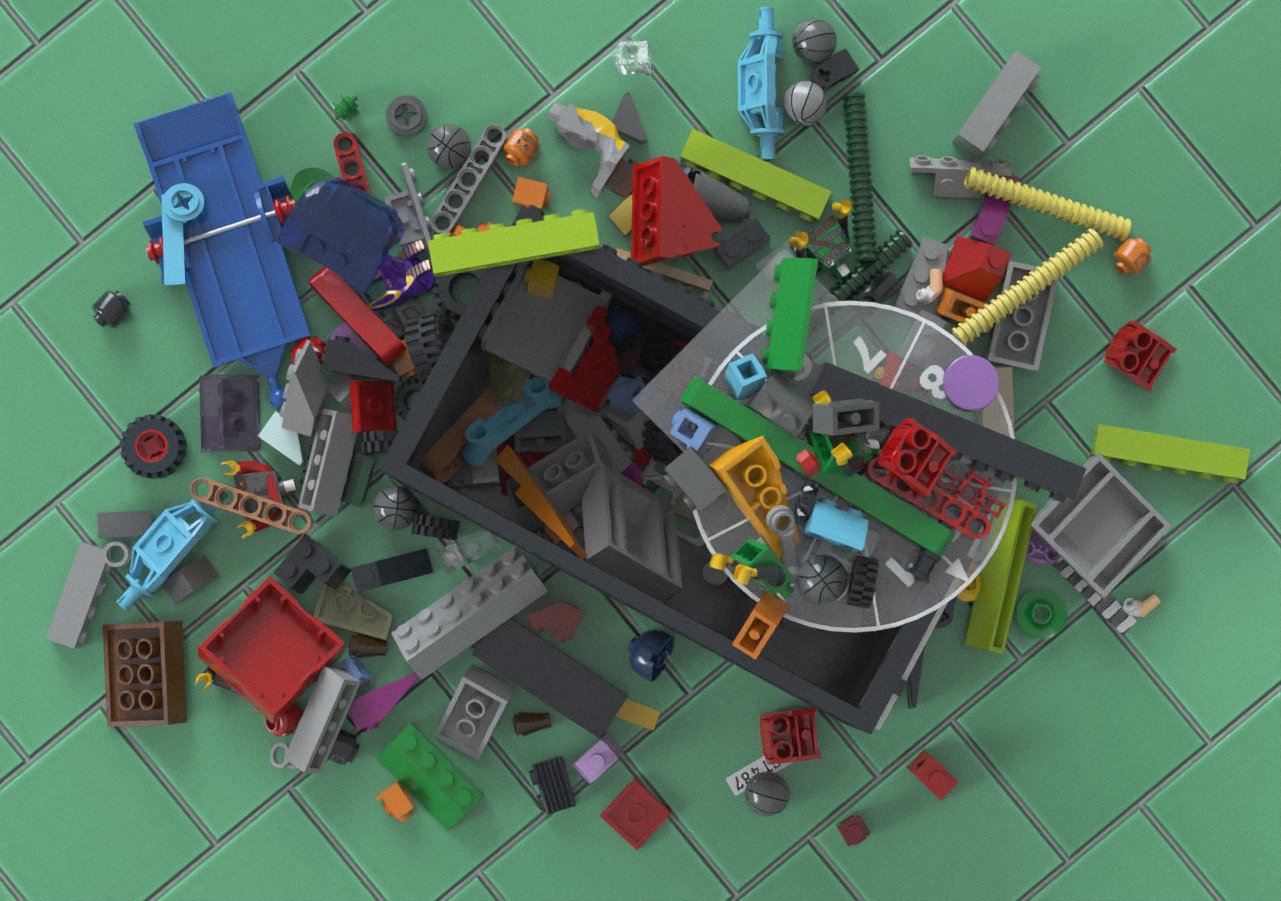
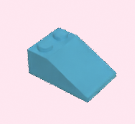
(836, 526)

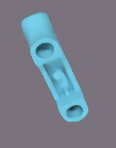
(486, 436)

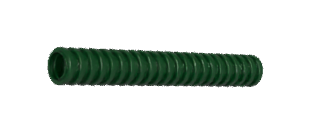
(860, 178)
(866, 272)

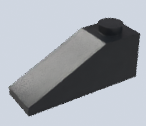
(351, 360)
(391, 570)

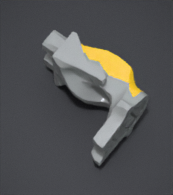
(591, 132)

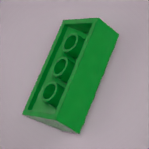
(790, 316)
(430, 776)

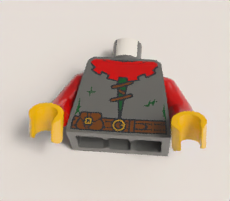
(261, 481)

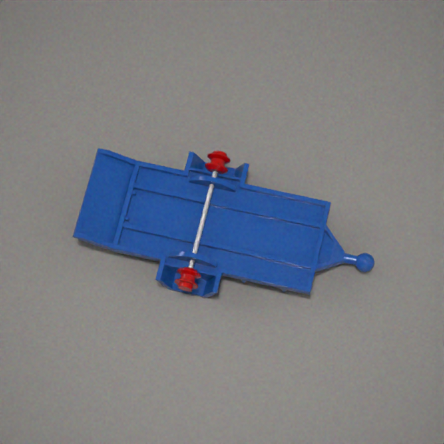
(231, 249)

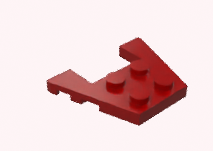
(597, 370)

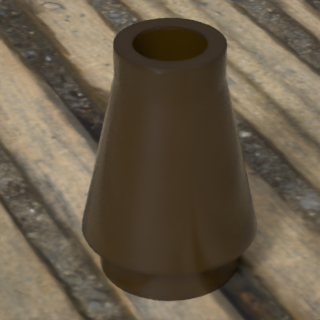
(365, 646)
(528, 722)

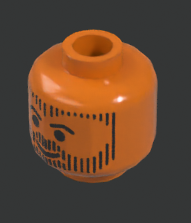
(521, 147)
(1132, 257)

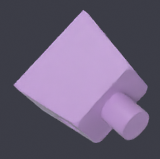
(597, 758)

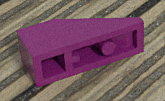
(991, 218)
(376, 704)

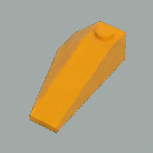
(755, 485)

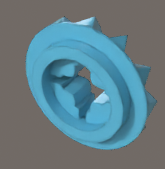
(185, 192)

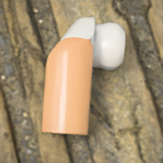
(933, 290)
(1140, 608)

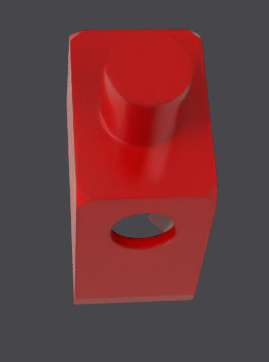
(932, 775)

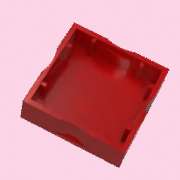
(271, 650)

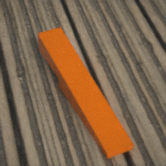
(536, 499)

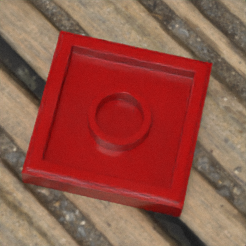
(372, 406)
(635, 813)

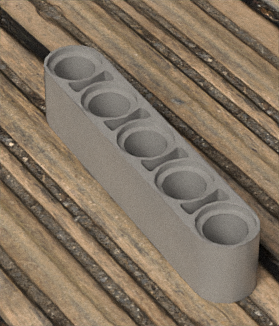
(470, 167)

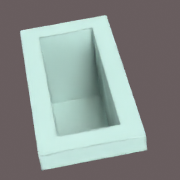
(283, 440)

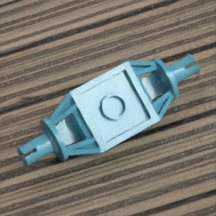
(757, 84)
(165, 547)

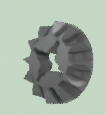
(396, 109)

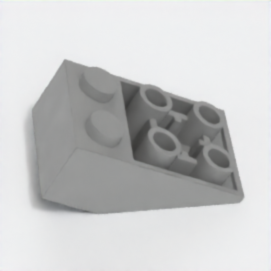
(304, 393)

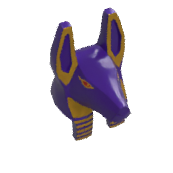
(403, 277)

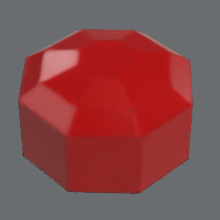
(808, 463)

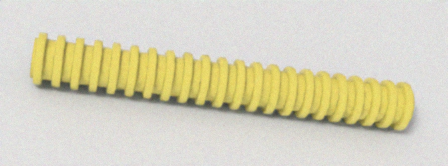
(1046, 203)
(1028, 287)

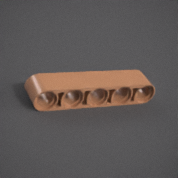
(239, 505)

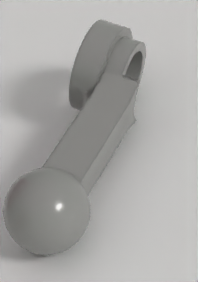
(786, 538)

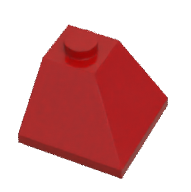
(975, 268)

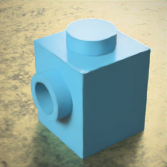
(745, 376)

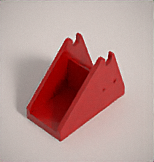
(668, 214)

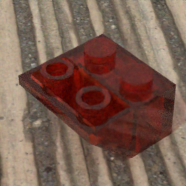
(559, 618)

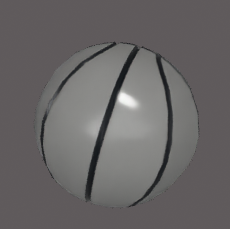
(804, 103)

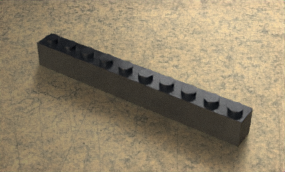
(970, 440)

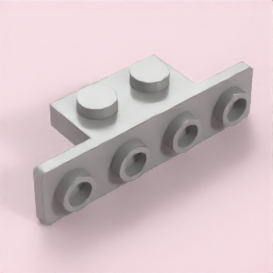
(951, 173)
(408, 206)

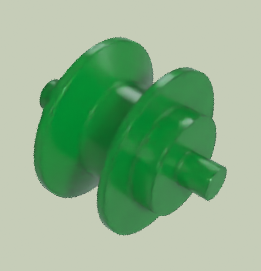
(345, 107)

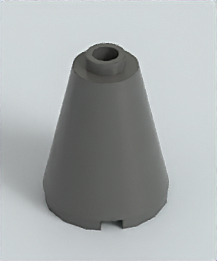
(720, 199)

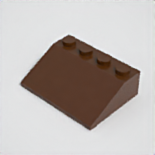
(145, 674)

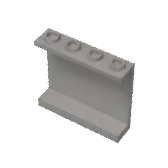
(541, 331)

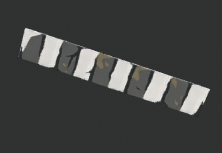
(1107, 607)

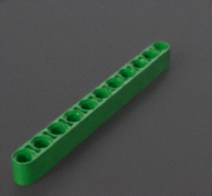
(853, 489)

